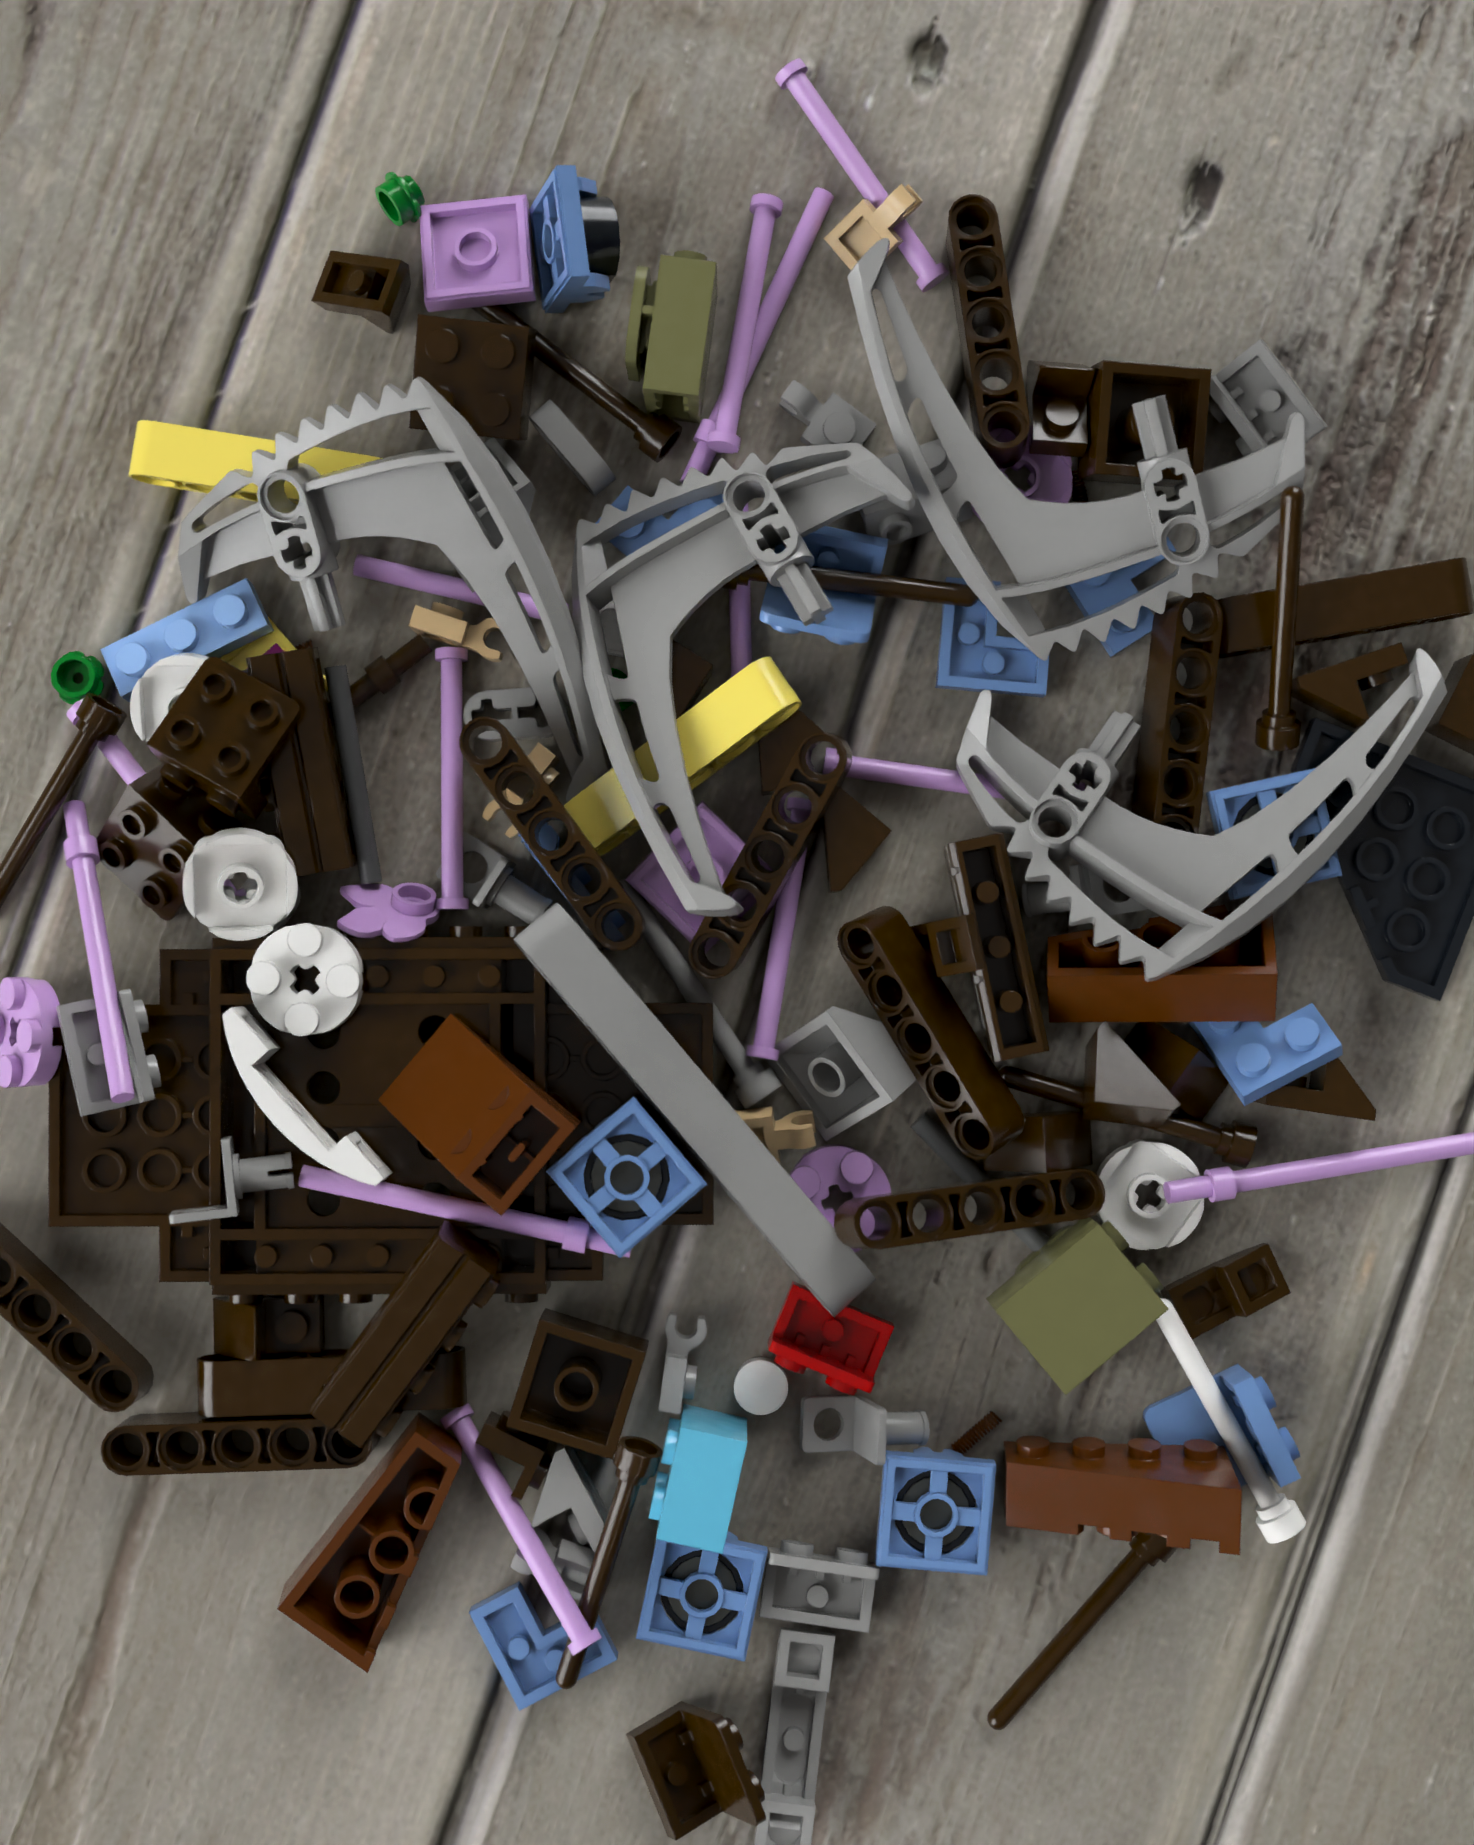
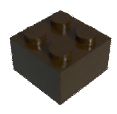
(479, 371)
(1111, 423)
(578, 1383)

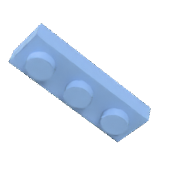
(204, 628)

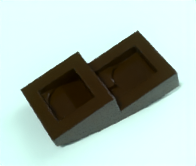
(951, 945)
(1227, 1289)

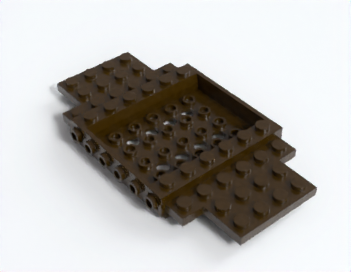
(167, 1152)

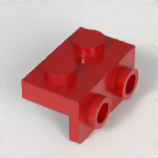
(840, 1346)

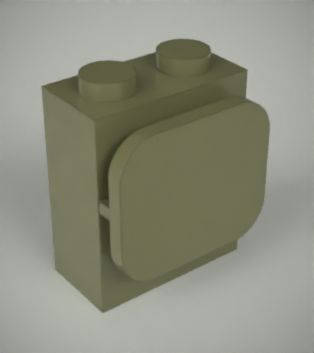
(673, 333)
(1078, 1301)

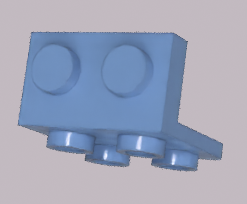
(852, 612)
(1250, 1399)

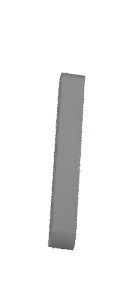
(694, 1108)

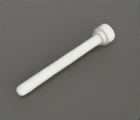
(1277, 1515)

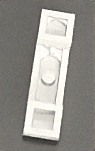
(250, 1050)

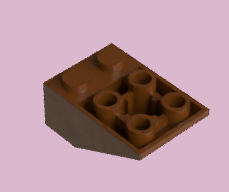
(478, 1114)

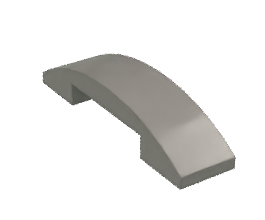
(794, 1736)

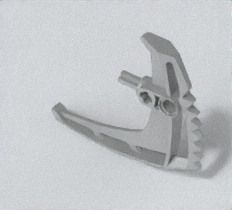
(409, 499)
(1060, 541)
(671, 579)
(1167, 867)

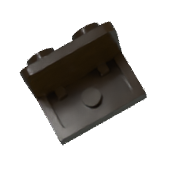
(224, 736)
(155, 835)
(695, 1769)

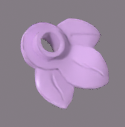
(392, 912)

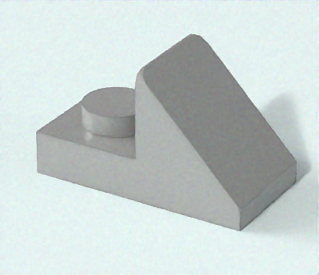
(571, 1487)

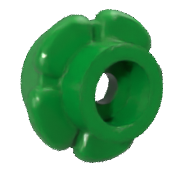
(400, 198)
(65, 670)

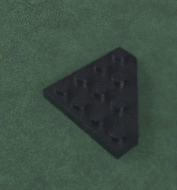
(1405, 863)

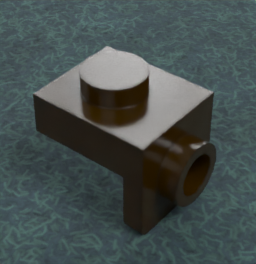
(518, 1447)

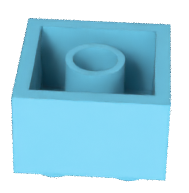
(702, 1480)

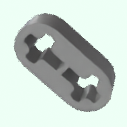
(572, 447)
(509, 700)

